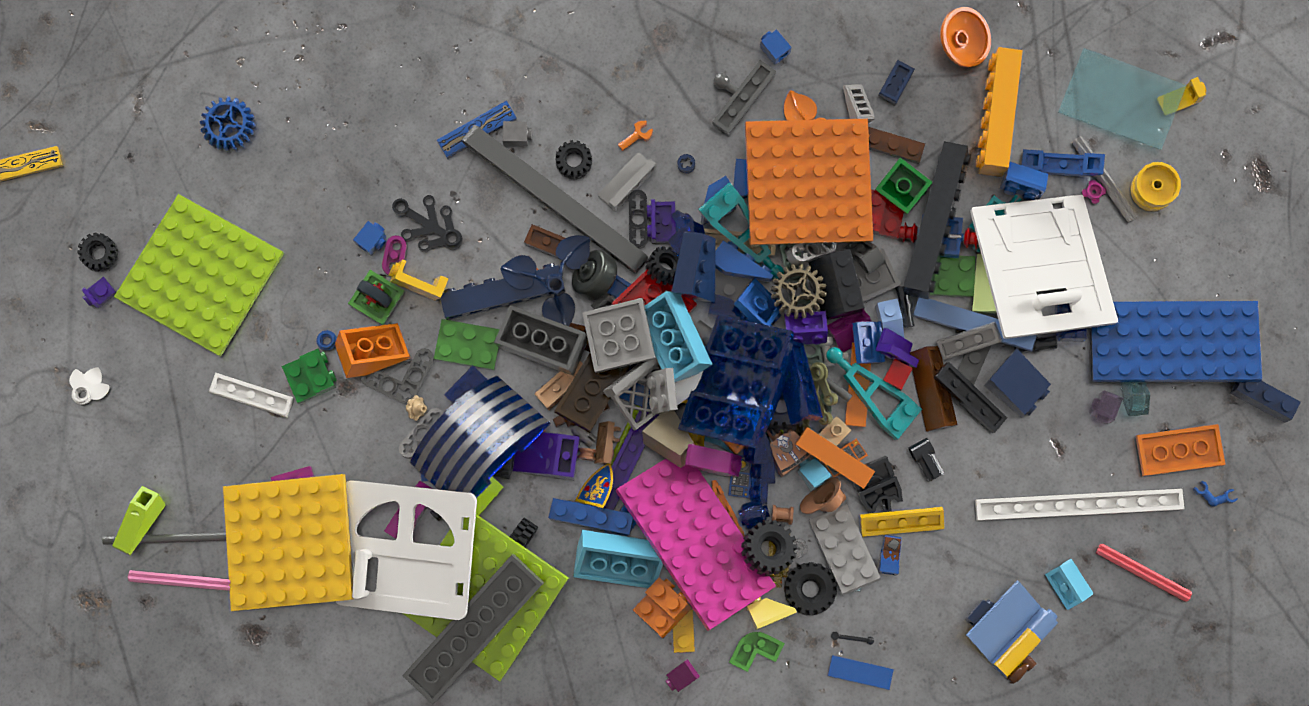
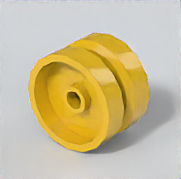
(1166, 188)

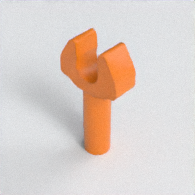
(636, 135)

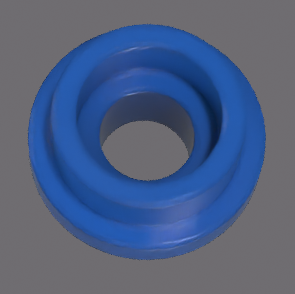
(320, 340)

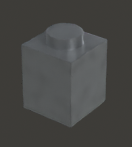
(516, 133)

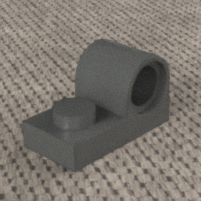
(867, 255)

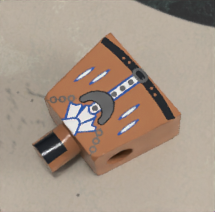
(786, 452)

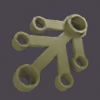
(820, 380)

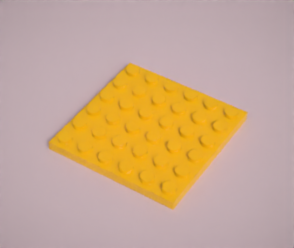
(288, 542)

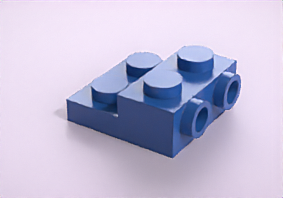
(757, 304)

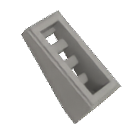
(853, 110)

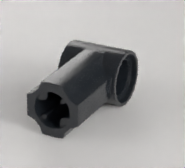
(923, 454)

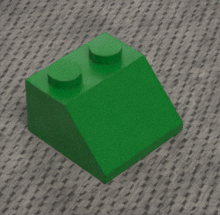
(904, 186)

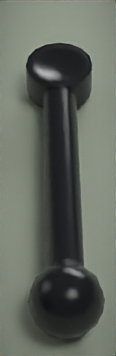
(835, 635)

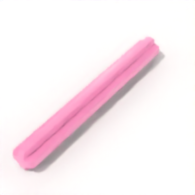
(179, 580)

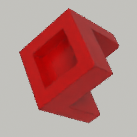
(897, 374)

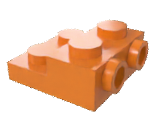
(662, 607)

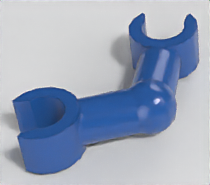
(1213, 501)

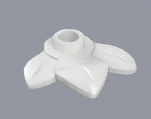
(90, 383)

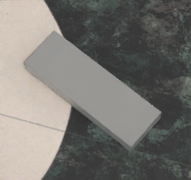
(969, 341)

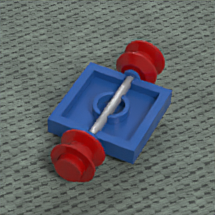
(952, 243)

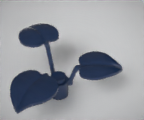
(520, 273)

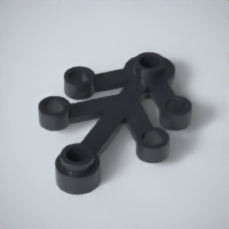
(430, 226)

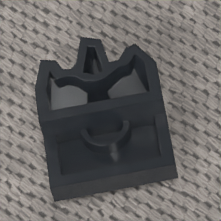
(881, 487)

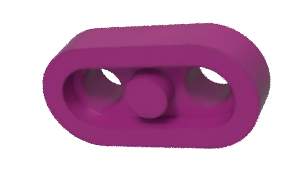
(393, 256)

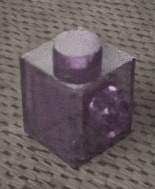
(1106, 407)

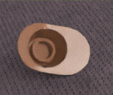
(824, 498)

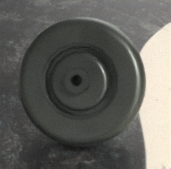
(595, 276)

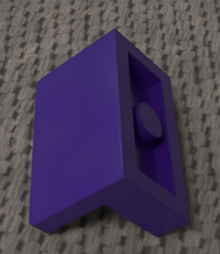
(896, 347)

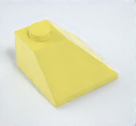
(767, 612)

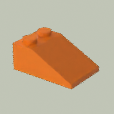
(370, 349)

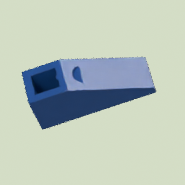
(734, 263)

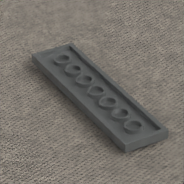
(466, 638)

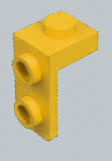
(1193, 94)

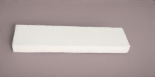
(251, 395)

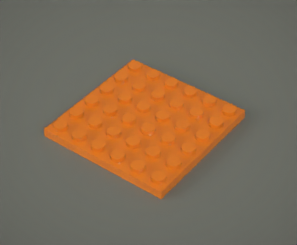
(808, 181)

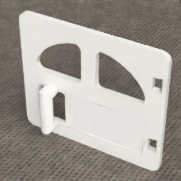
(412, 574)

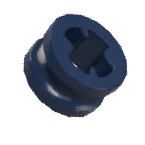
(685, 157)

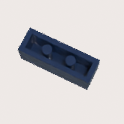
(1267, 399)

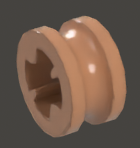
(587, 454)

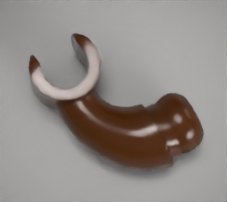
(1026, 665)

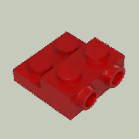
(885, 216)

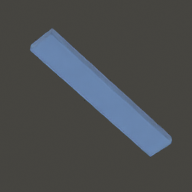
(964, 320)

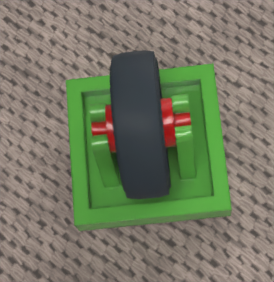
(376, 297)

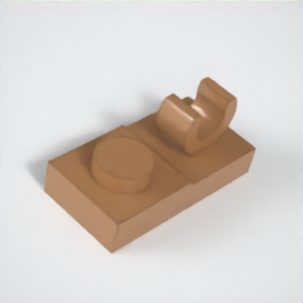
(605, 442)

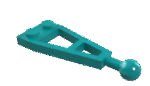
(718, 207)
(900, 417)

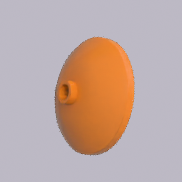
(965, 37)

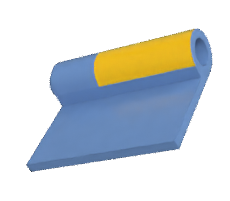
(1012, 629)

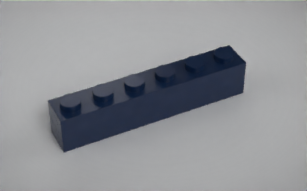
(493, 295)

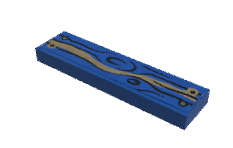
(488, 122)

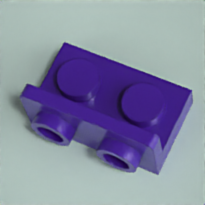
(808, 330)

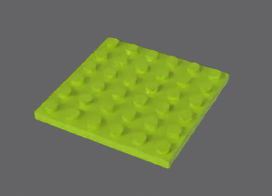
(199, 275)
(489, 553)

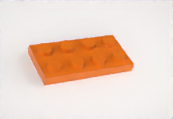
(1180, 450)

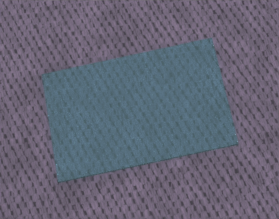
(1122, 98)

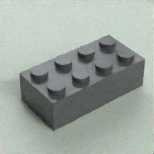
(541, 340)

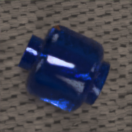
(753, 513)

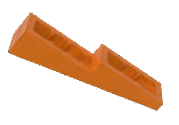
(855, 409)
(834, 457)

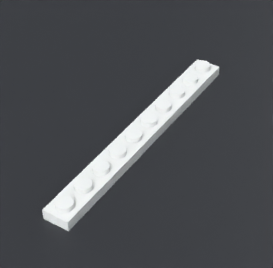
(1079, 504)

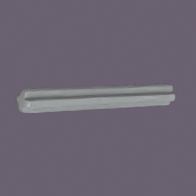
(1107, 182)

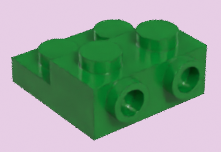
(309, 375)

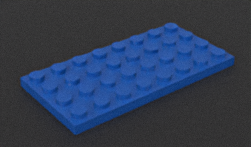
(1179, 342)

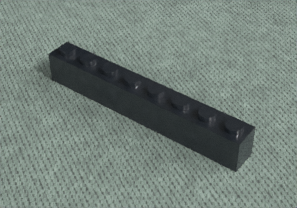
(936, 220)

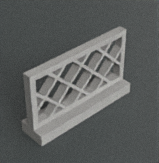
(629, 380)

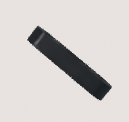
(643, 204)

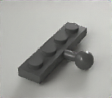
(742, 97)

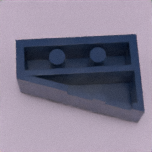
(696, 268)

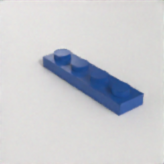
(591, 516)

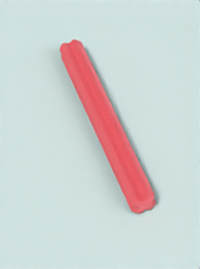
(1144, 572)

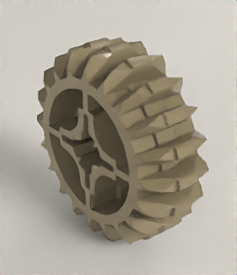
(804, 274)

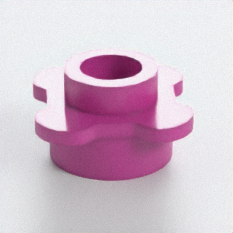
(1093, 185)

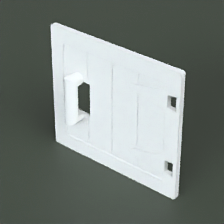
(1041, 251)

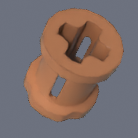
(782, 514)

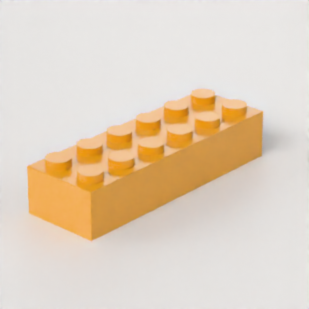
(999, 112)

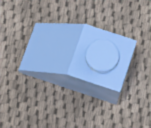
(890, 316)

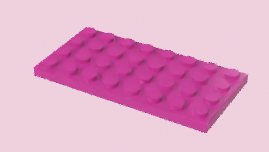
(694, 540)

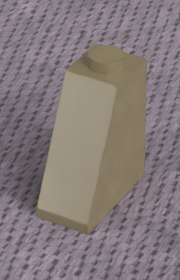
(666, 439)

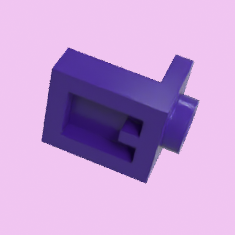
(99, 293)

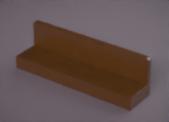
(933, 397)

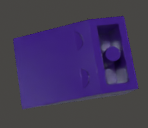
(549, 456)

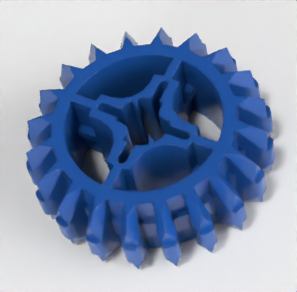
(223, 139)

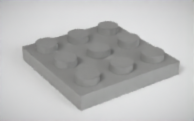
(619, 335)

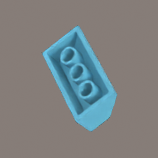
(676, 337)
(616, 559)

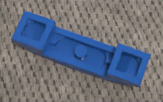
(1064, 164)

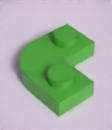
(754, 644)

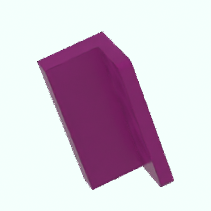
(842, 329)

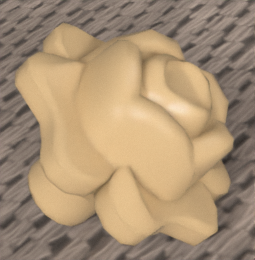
(416, 407)

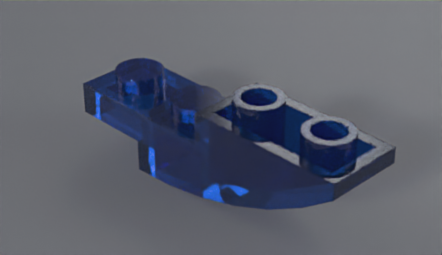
(762, 469)

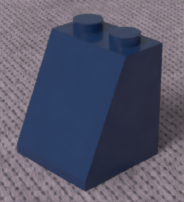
(1018, 384)

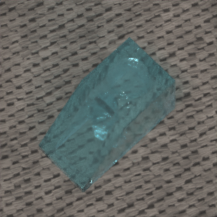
(1135, 398)

